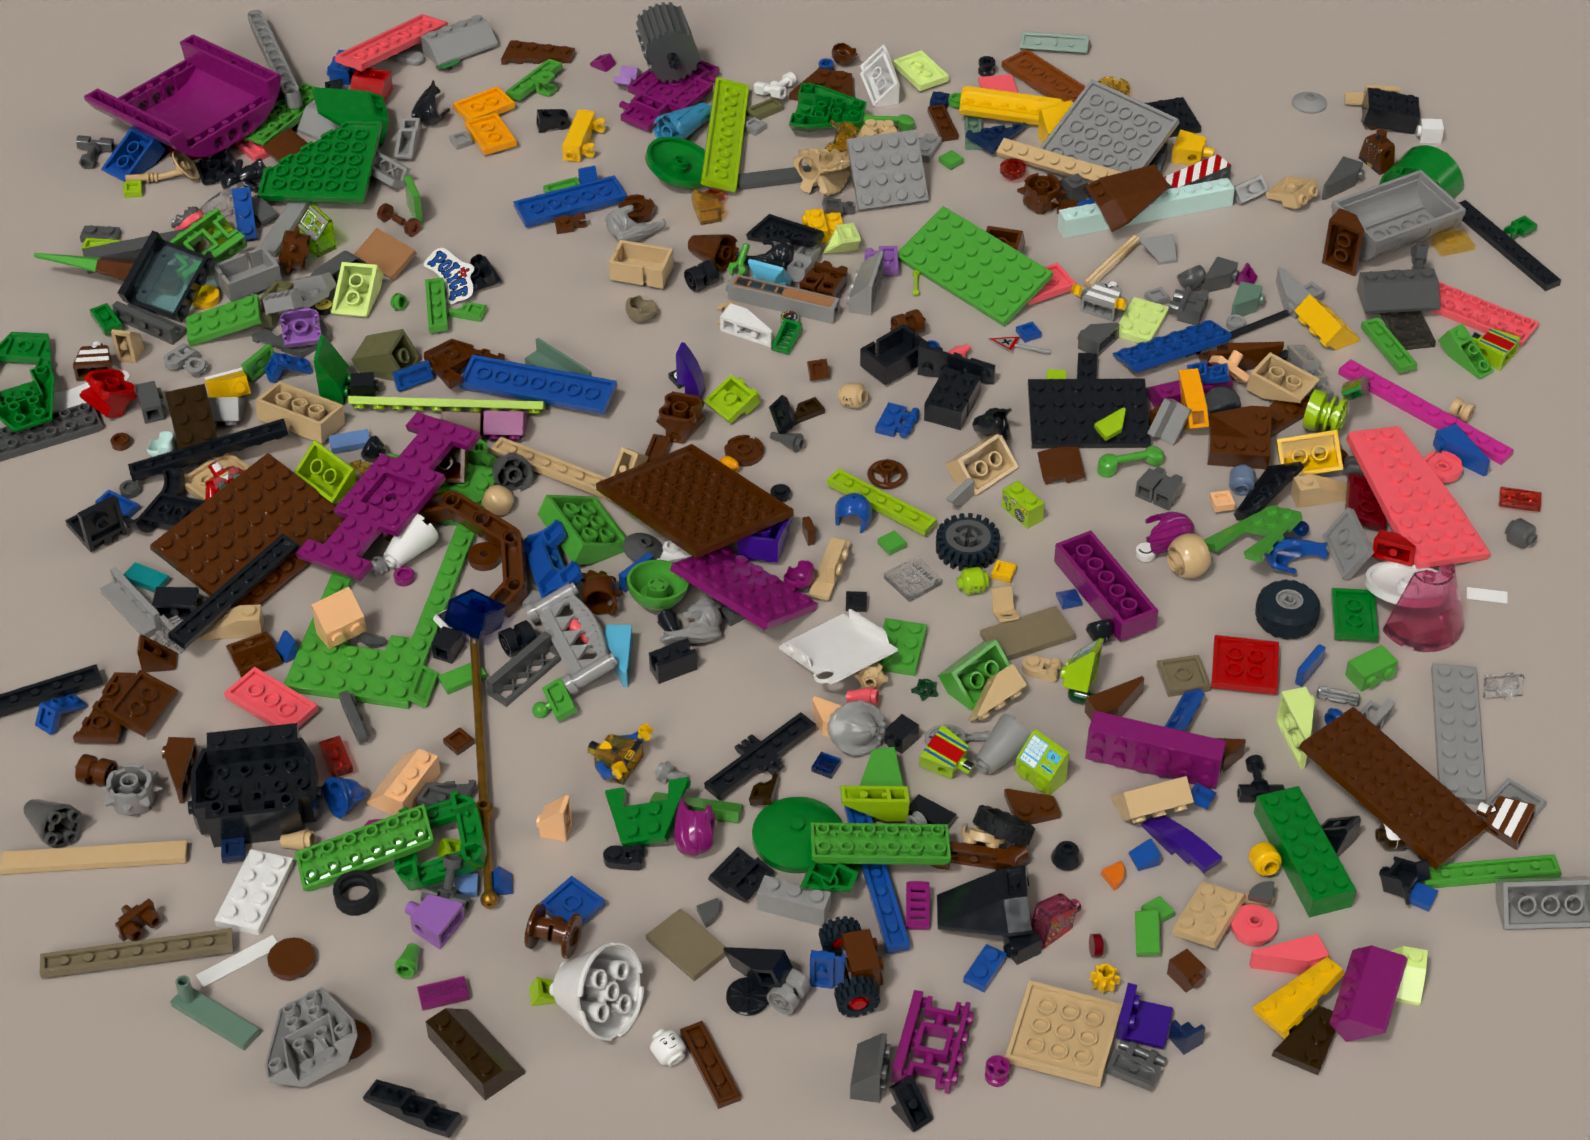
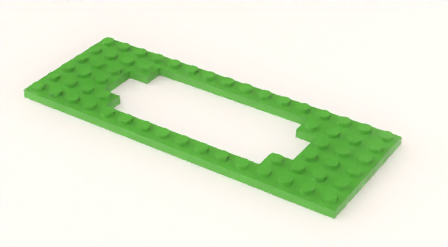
(386, 674)

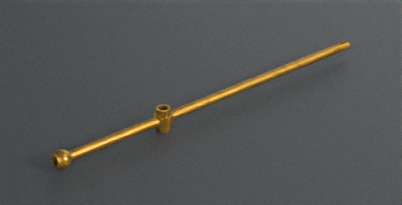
(488, 898)

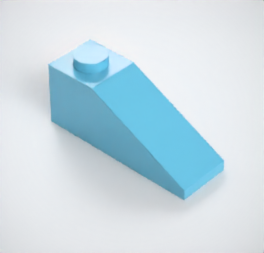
(619, 642)

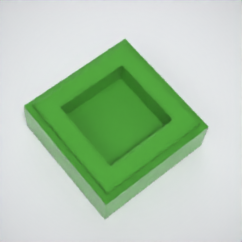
(951, 159)
(891, 543)
(1160, 904)

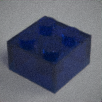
(475, 614)

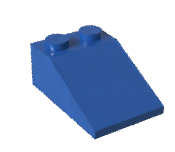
(133, 155)

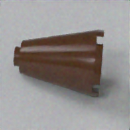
(716, 248)

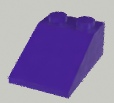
(766, 544)

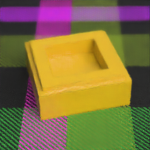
(1003, 571)

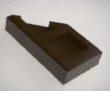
(808, 409)

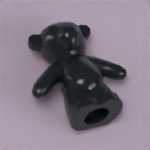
(247, 175)

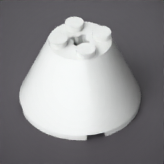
(601, 990)

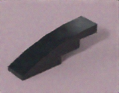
(412, 1109)

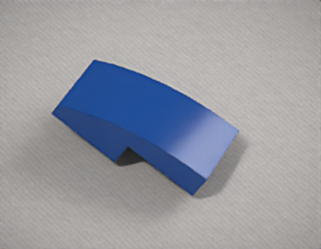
(1212, 374)

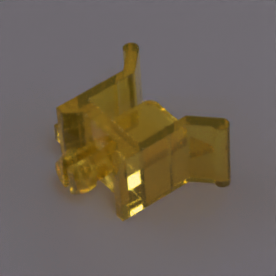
(846, 131)

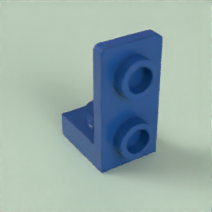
(279, 362)
(51, 710)

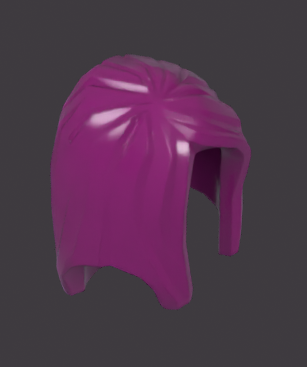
(1170, 526)
(693, 829)

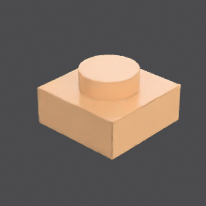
(1222, 501)

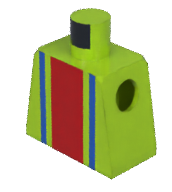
(1497, 347)
(946, 754)

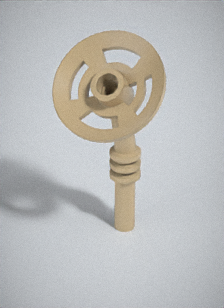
(183, 166)

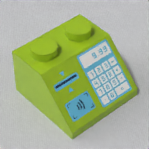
(1082, 667)
(1042, 763)

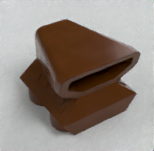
(681, 415)

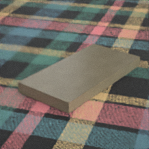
(1030, 633)

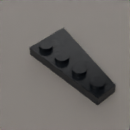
(779, 227)
(933, 360)

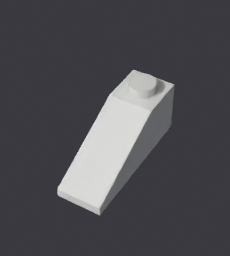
(744, 324)

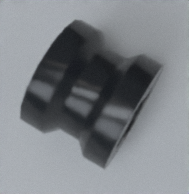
(986, 66)

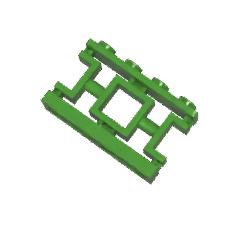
(198, 230)

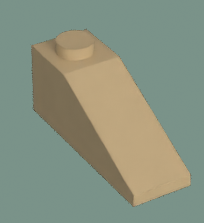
(1317, 490)
(237, 623)

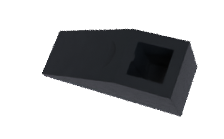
(762, 966)

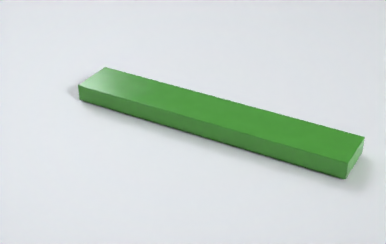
(1488, 870)

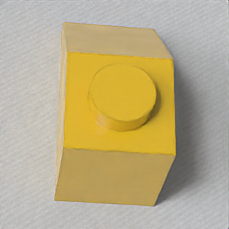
(228, 385)

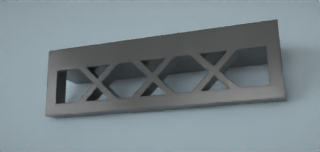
(149, 322)
(519, 668)

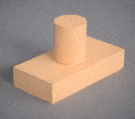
(1233, 362)

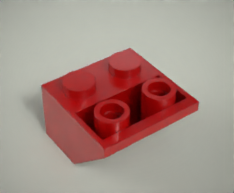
(374, 81)

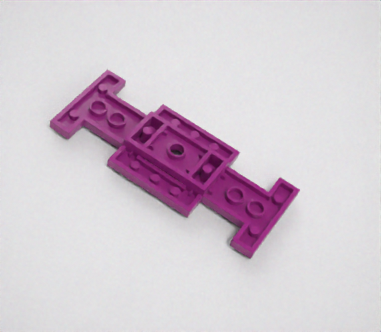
(409, 481)

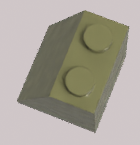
(385, 354)

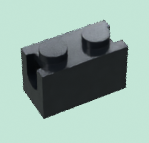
(176, 601)
(673, 661)

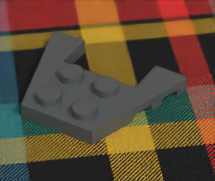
(268, 337)

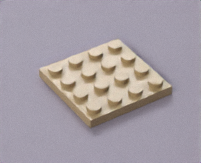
(1063, 1033)

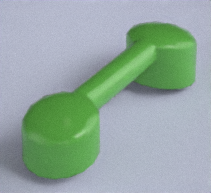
(903, 121)
(1109, 462)

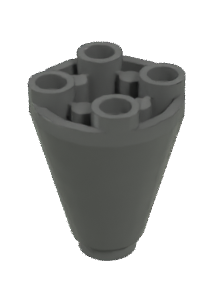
(53, 821)

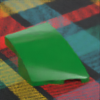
(830, 876)

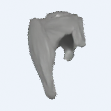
(626, 229)
(706, 624)

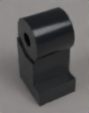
(552, 119)

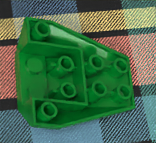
(347, 104)
(820, 105)
(29, 402)

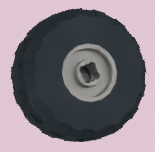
(1287, 609)

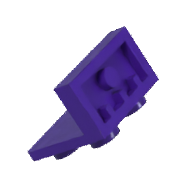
(1143, 1020)

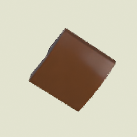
(284, 144)
(1061, 464)
(253, 652)

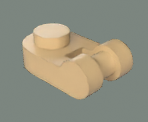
(1035, 667)

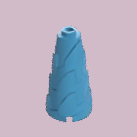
(682, 122)

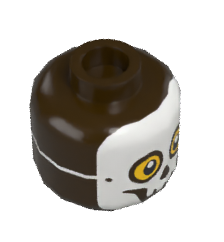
(1388, 839)

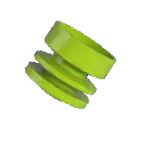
(1325, 413)

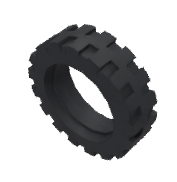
(1003, 825)

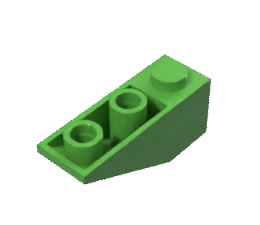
(1463, 350)

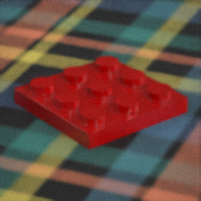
(1245, 664)

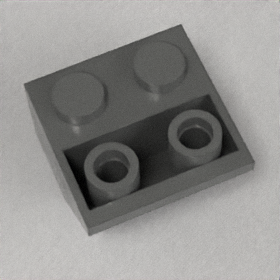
(870, 1069)

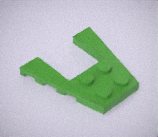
(1270, 523)

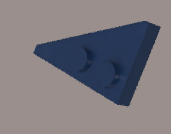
(991, 138)

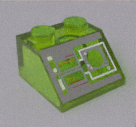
(320, 227)

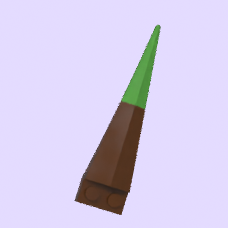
(107, 266)

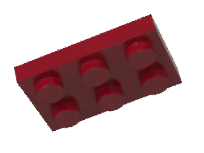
(1363, 501)

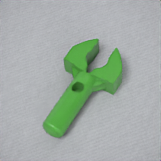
(740, 262)

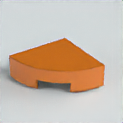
(1114, 875)

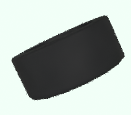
(359, 906)

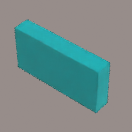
(146, 577)

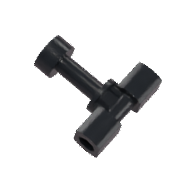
(1259, 786)

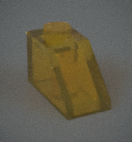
(706, 207)

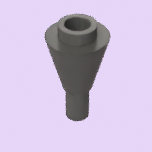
(793, 441)

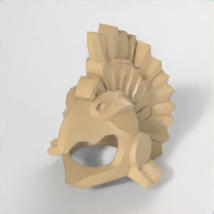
(827, 171)

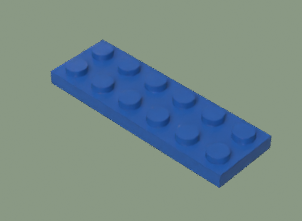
(570, 201)

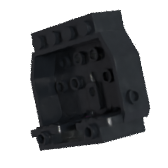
(225, 796)

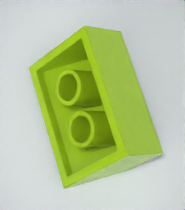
(326, 472)

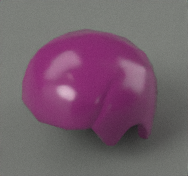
(800, 576)

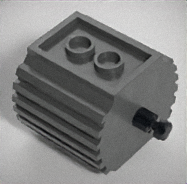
(667, 42)

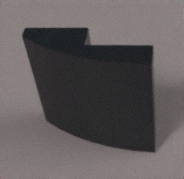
(740, 875)

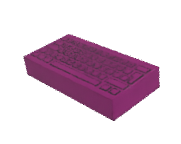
(443, 993)

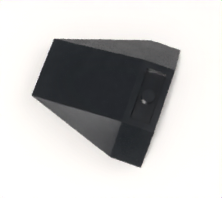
(988, 904)

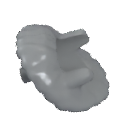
(857, 727)

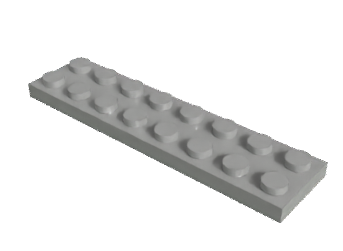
(1458, 731)

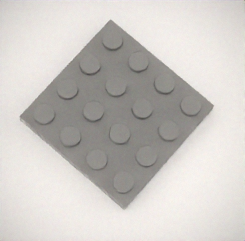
(887, 170)

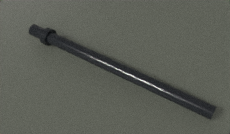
(1255, 325)

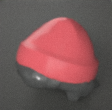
(187, 219)

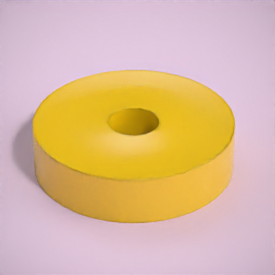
(207, 297)

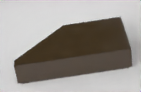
(765, 792)

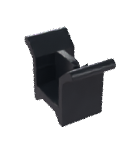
(1403, 876)

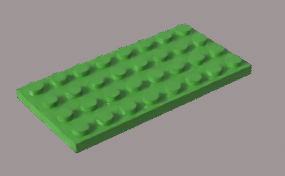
(974, 266)

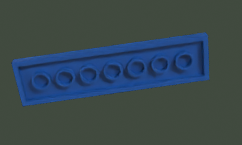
(538, 384)

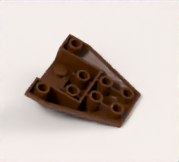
(1126, 194)

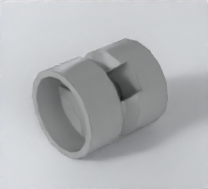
(789, 995)

